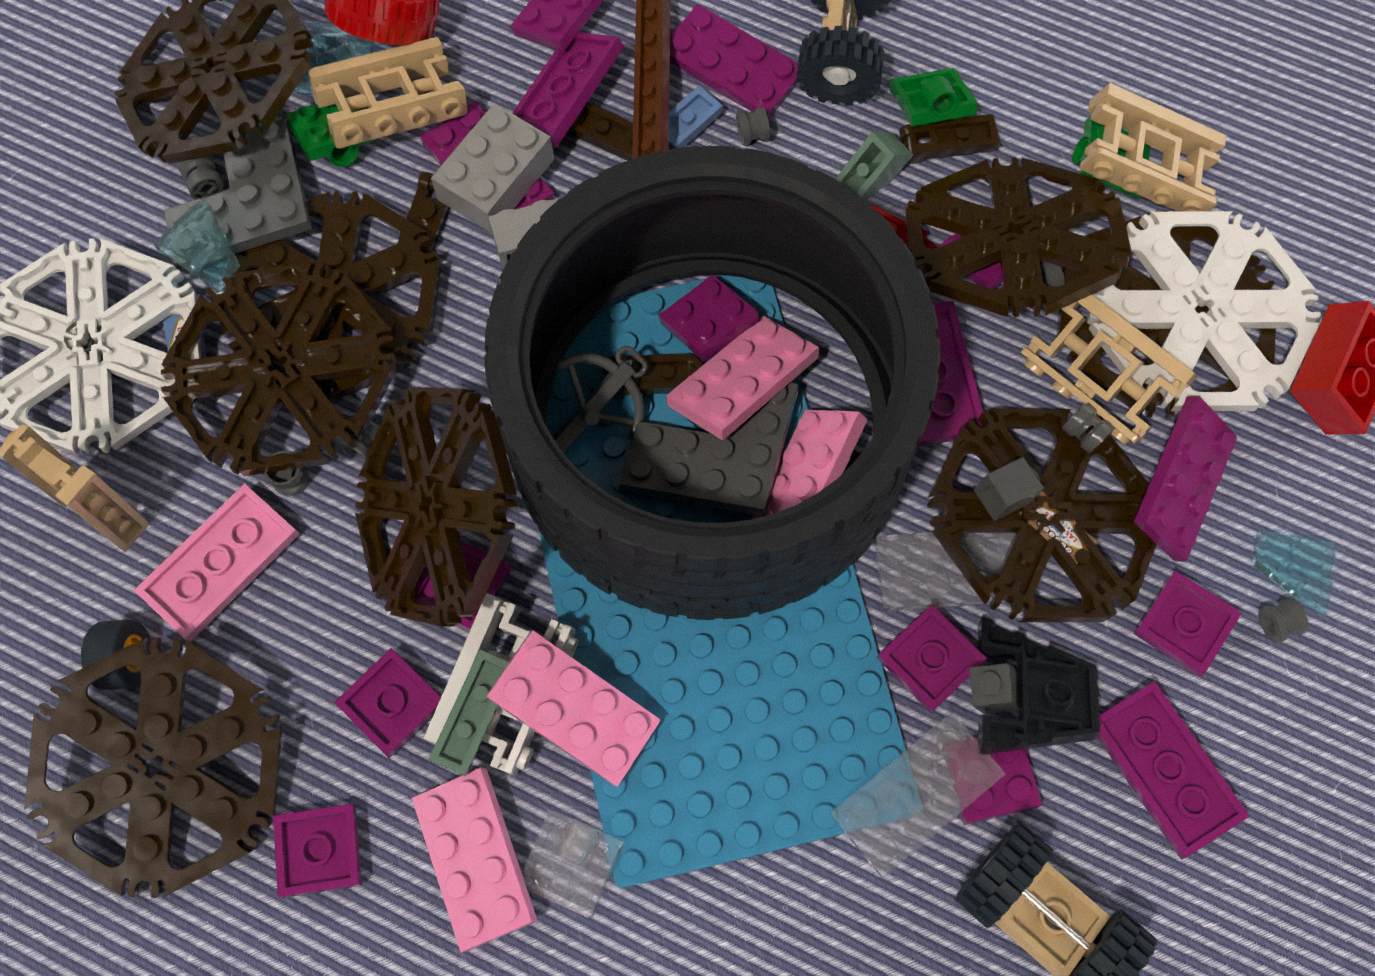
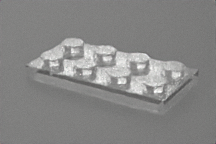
(920, 572)
(917, 795)

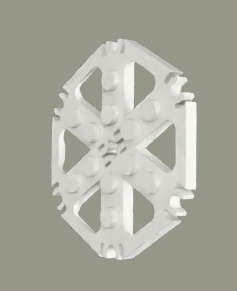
(1228, 311)
(88, 374)

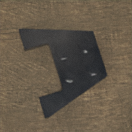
(1054, 695)

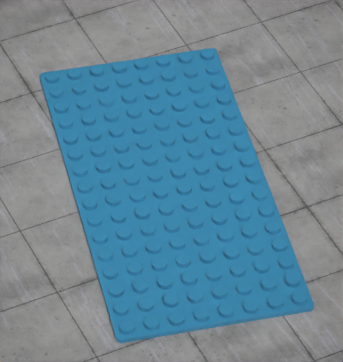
(756, 713)

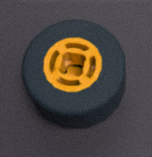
(107, 638)

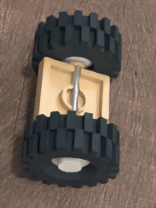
(840, 61)
(1050, 914)

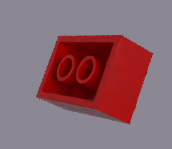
(1339, 370)

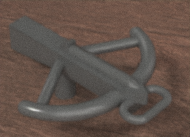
(589, 409)

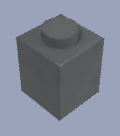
(1009, 488)
(995, 688)

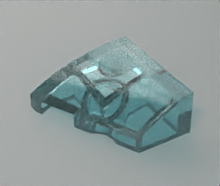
(200, 246)
(1297, 565)

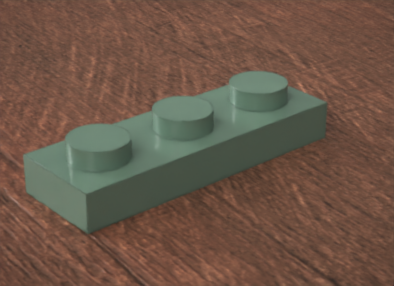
(469, 716)

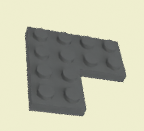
(264, 192)
(710, 471)

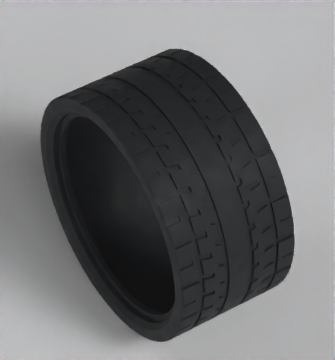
(728, 217)

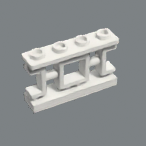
(480, 638)

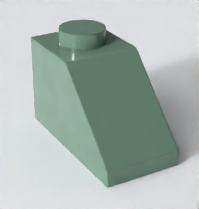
(874, 164)

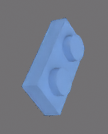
(692, 117)

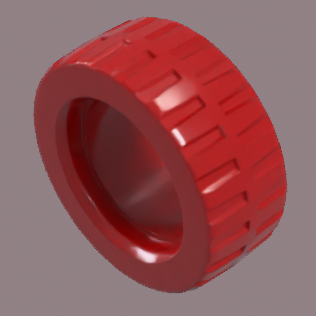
(385, 20)

